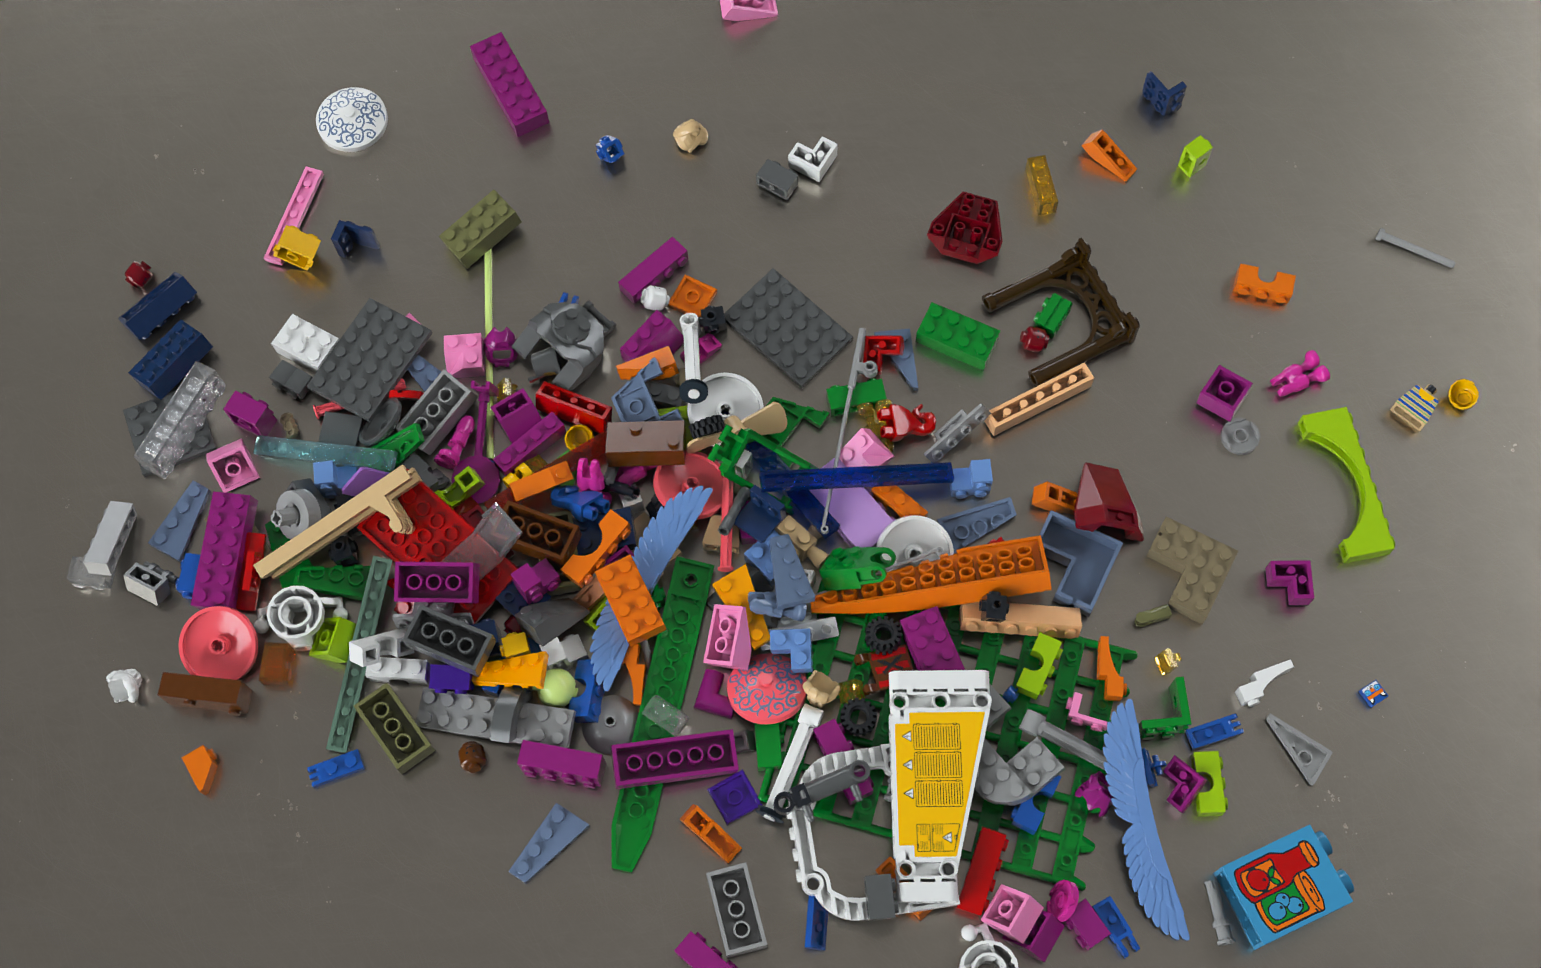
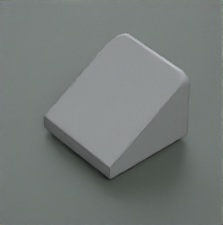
(745, 741)

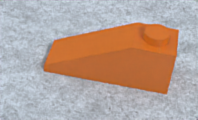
(1109, 155)
(665, 360)
(541, 481)
(1054, 498)

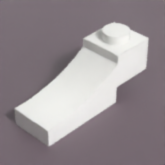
(1253, 691)

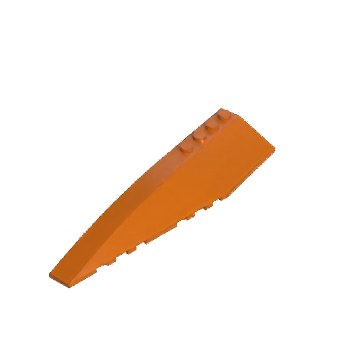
(956, 579)

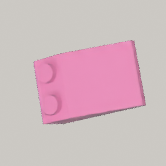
(748, 9)
(728, 638)

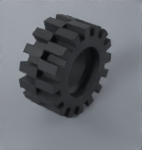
(707, 426)
(883, 625)
(858, 729)

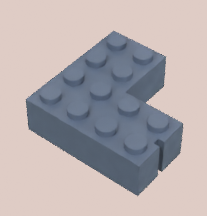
(1085, 554)

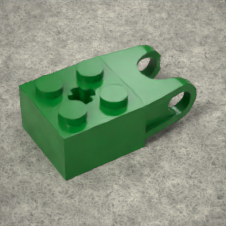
(855, 567)

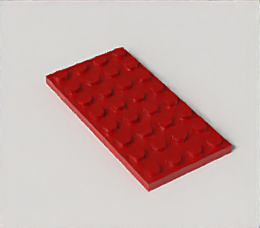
(435, 536)

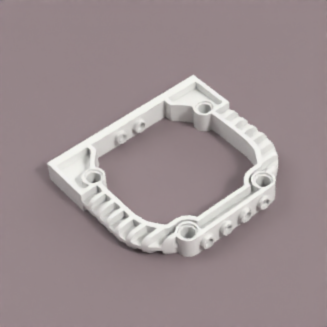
(835, 903)

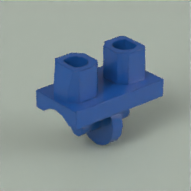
(1149, 767)

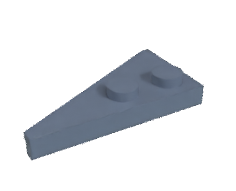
(905, 362)

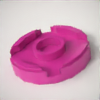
(1063, 900)

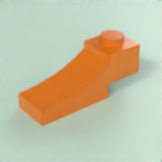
(637, 673)
(1114, 684)
(710, 833)

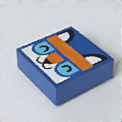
(1373, 693)

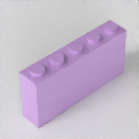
(856, 512)

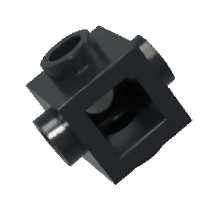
(712, 319)
(343, 551)
(994, 607)

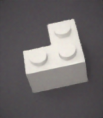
(813, 162)
(565, 653)

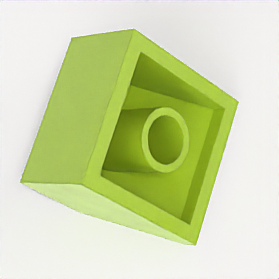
(333, 640)

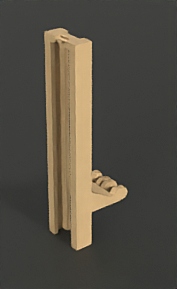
(378, 497)

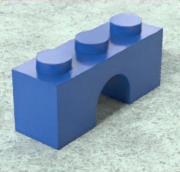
(589, 703)
(1026, 815)

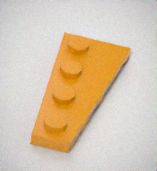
(734, 591)
(520, 671)

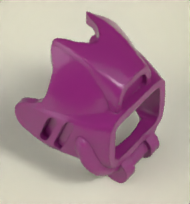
(500, 341)
(1095, 794)

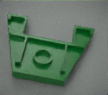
(795, 415)

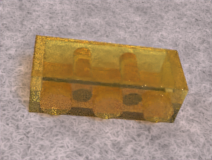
(1041, 185)

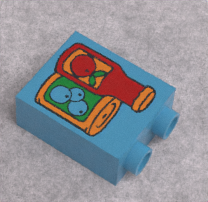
(1284, 886)

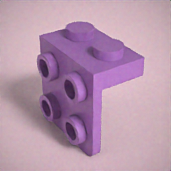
(362, 480)

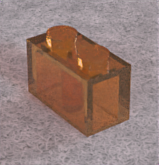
(276, 664)

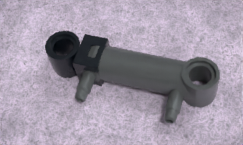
(805, 794)

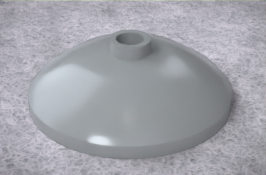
(602, 735)

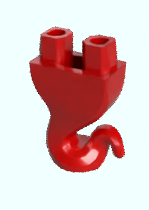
(902, 422)

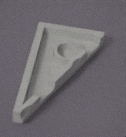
(1305, 752)

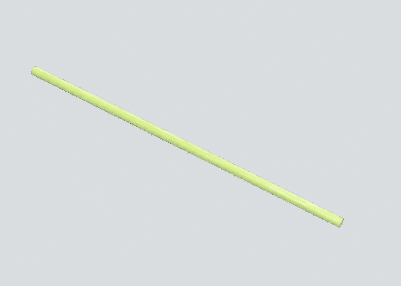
(489, 366)

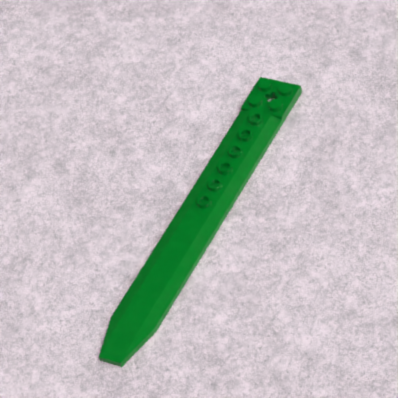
(668, 679)

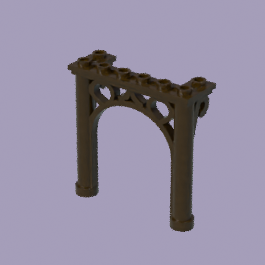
(1073, 262)

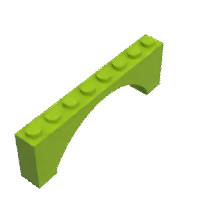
(1336, 432)

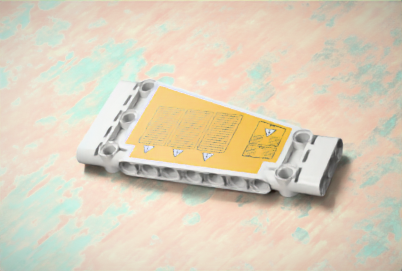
(933, 775)

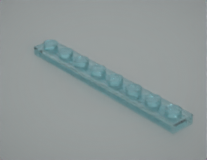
(319, 452)

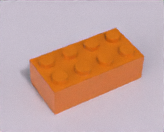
(630, 600)

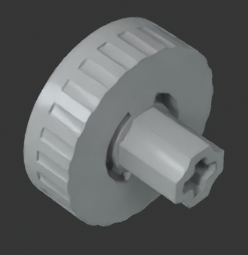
(288, 515)

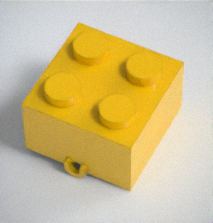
(297, 247)

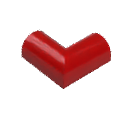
(878, 346)

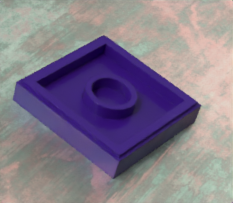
(734, 797)

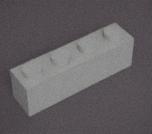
(110, 538)

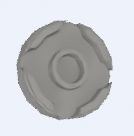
(1240, 436)

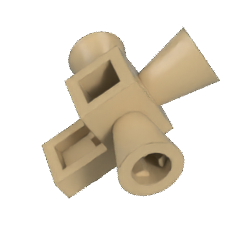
(803, 541)

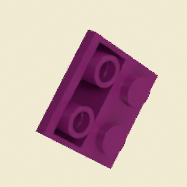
(516, 414)

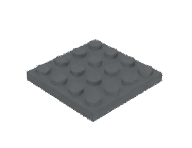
(143, 417)

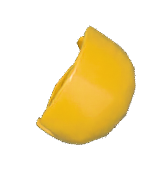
(1463, 394)
(577, 435)

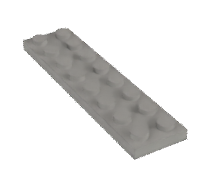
(473, 717)

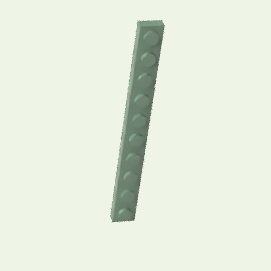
(354, 673)

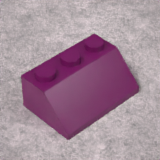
(651, 336)

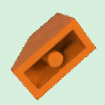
(201, 767)

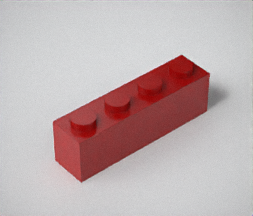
(573, 407)
(981, 871)

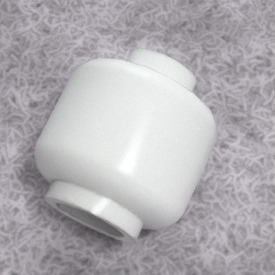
(655, 298)

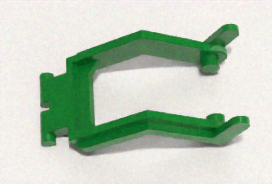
(732, 449)

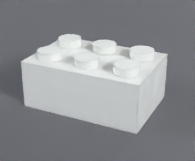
(304, 343)

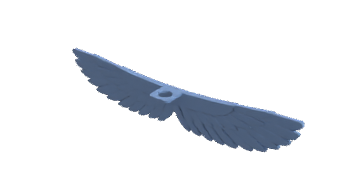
(651, 559)
(1142, 844)

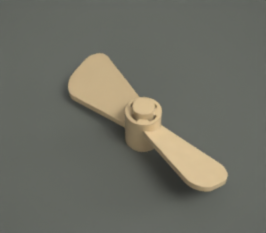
(765, 421)

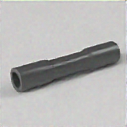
(729, 520)

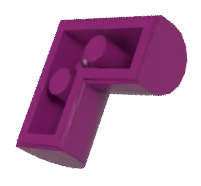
(709, 697)
(1188, 784)

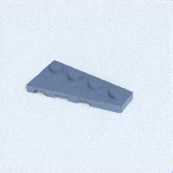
(176, 529)

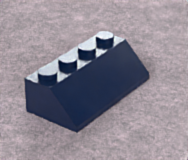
(158, 305)

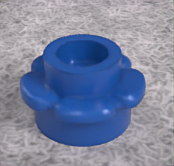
(1010, 694)

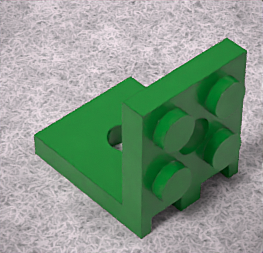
(1169, 726)

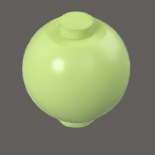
(558, 688)

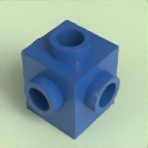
(613, 153)

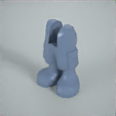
(766, 602)

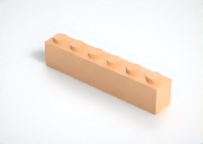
(1039, 399)
(1025, 620)

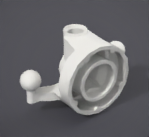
(281, 614)
(986, 950)

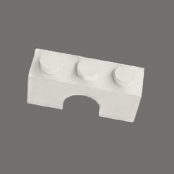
(369, 649)
(410, 670)

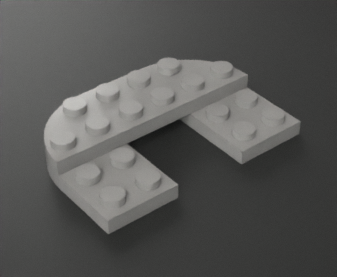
(1019, 777)

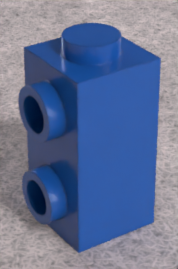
(187, 578)

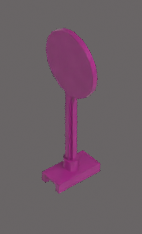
(483, 466)

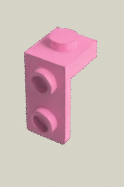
(1078, 719)

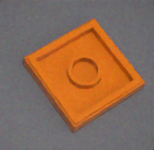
(692, 296)

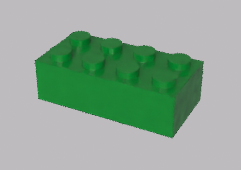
(957, 336)

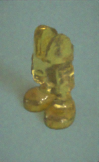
(867, 411)

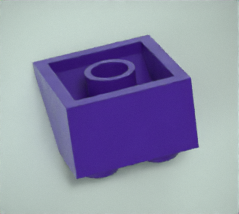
(449, 677)

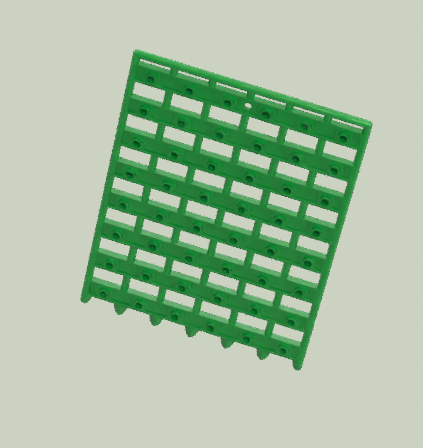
(1071, 838)

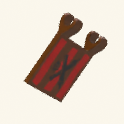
(882, 665)

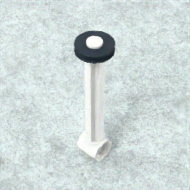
(693, 389)
(808, 720)

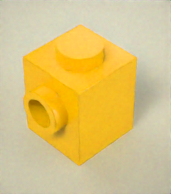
(515, 645)

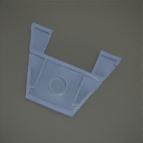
(634, 399)

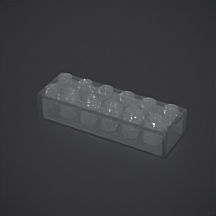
(180, 420)

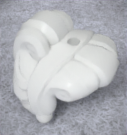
(124, 685)

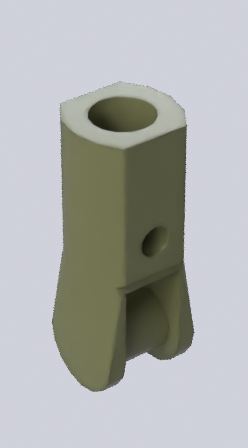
(1152, 616)

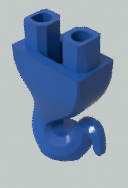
(581, 504)

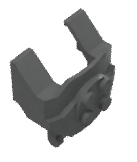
(572, 334)

